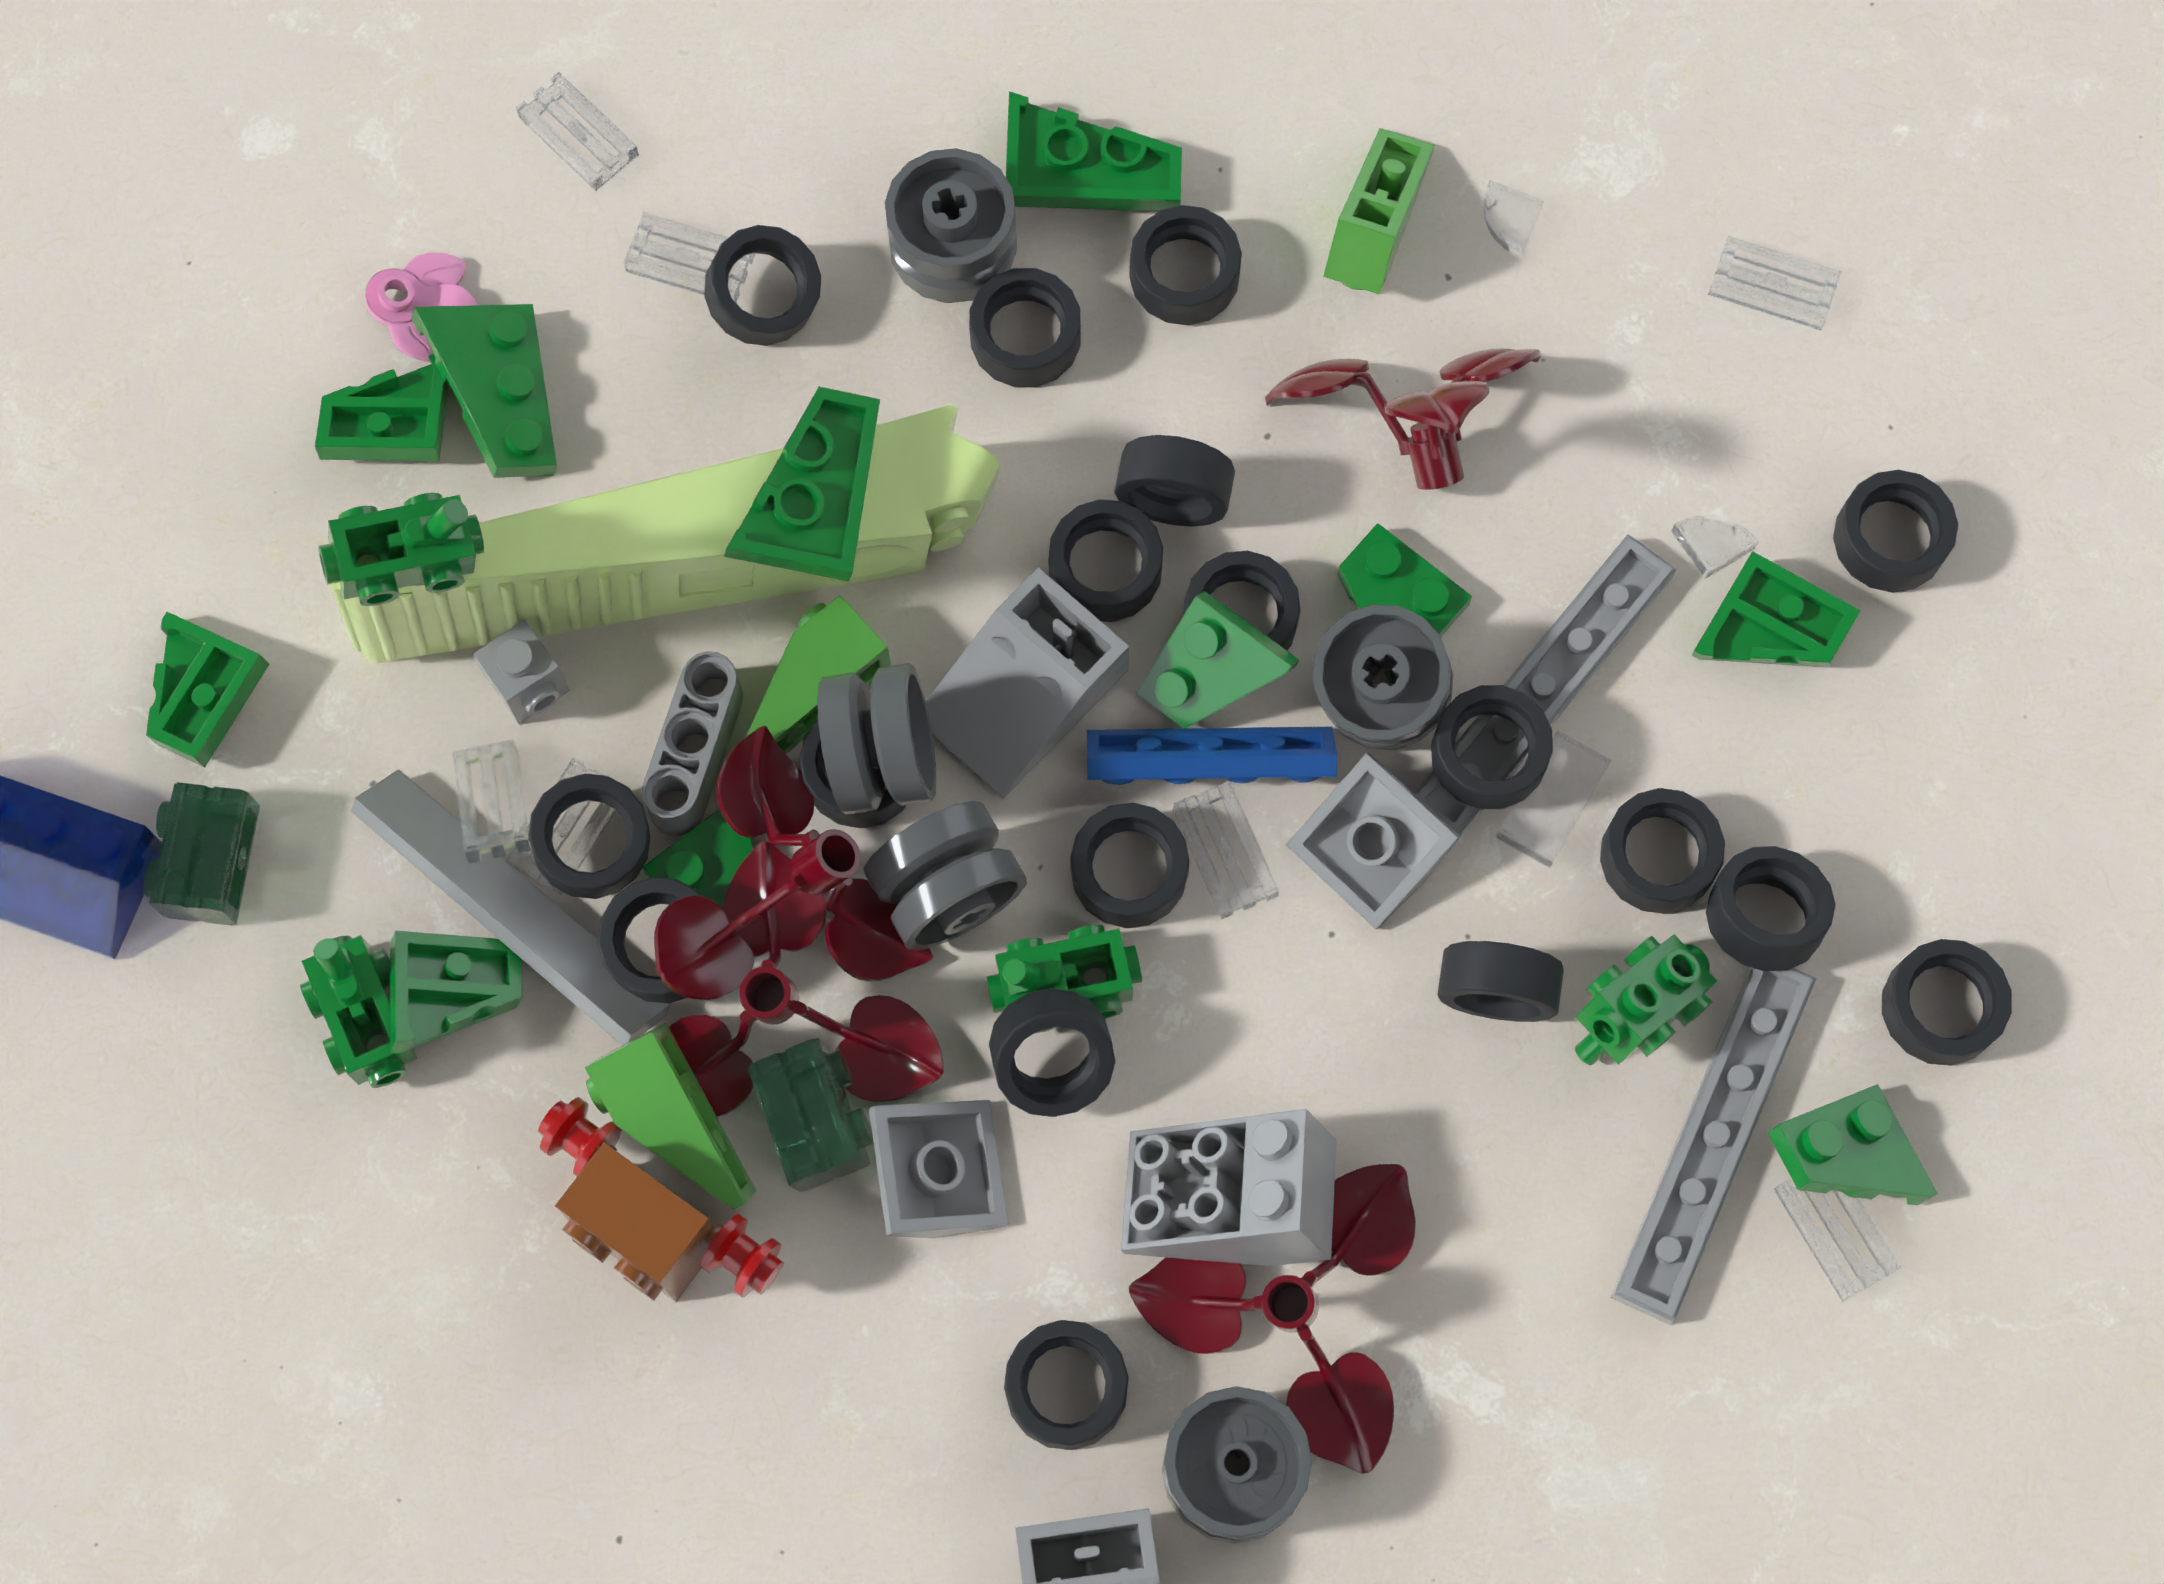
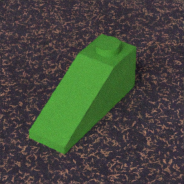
(1377, 211)
(827, 643)
(664, 1108)

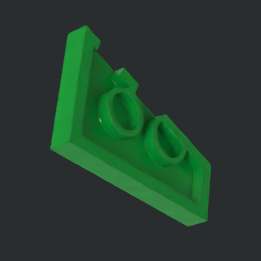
(1079, 165)
(499, 380)
(816, 491)

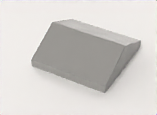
(1373, 841)
(938, 1168)

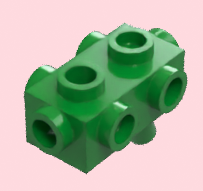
(416, 544)
(1061, 965)
(353, 995)
(1638, 1005)

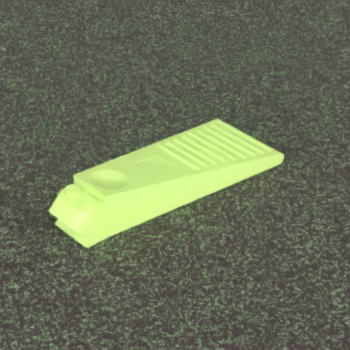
(665, 542)

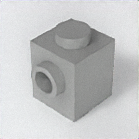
(522, 672)

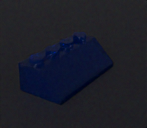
(70, 868)

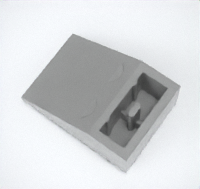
(1024, 682)
(1232, 1190)
(1090, 1550)

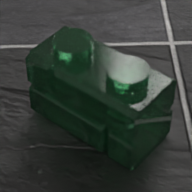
(202, 853)
(811, 1114)

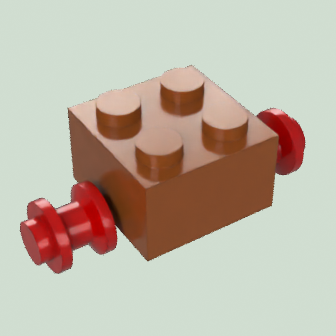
(640, 1221)

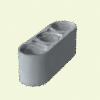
(686, 716)

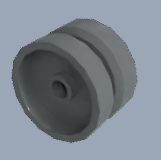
(950, 224)
(1377, 641)
(876, 739)
(944, 875)
(1231, 1505)

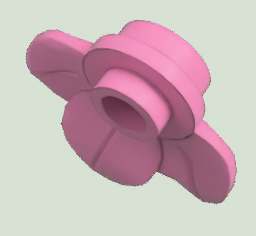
(426, 281)

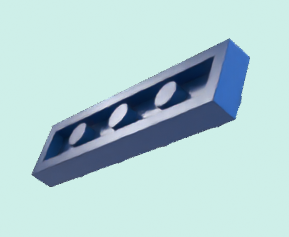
(1203, 753)

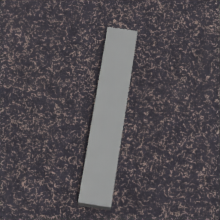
(1556, 670)
(504, 905)
(1712, 1142)

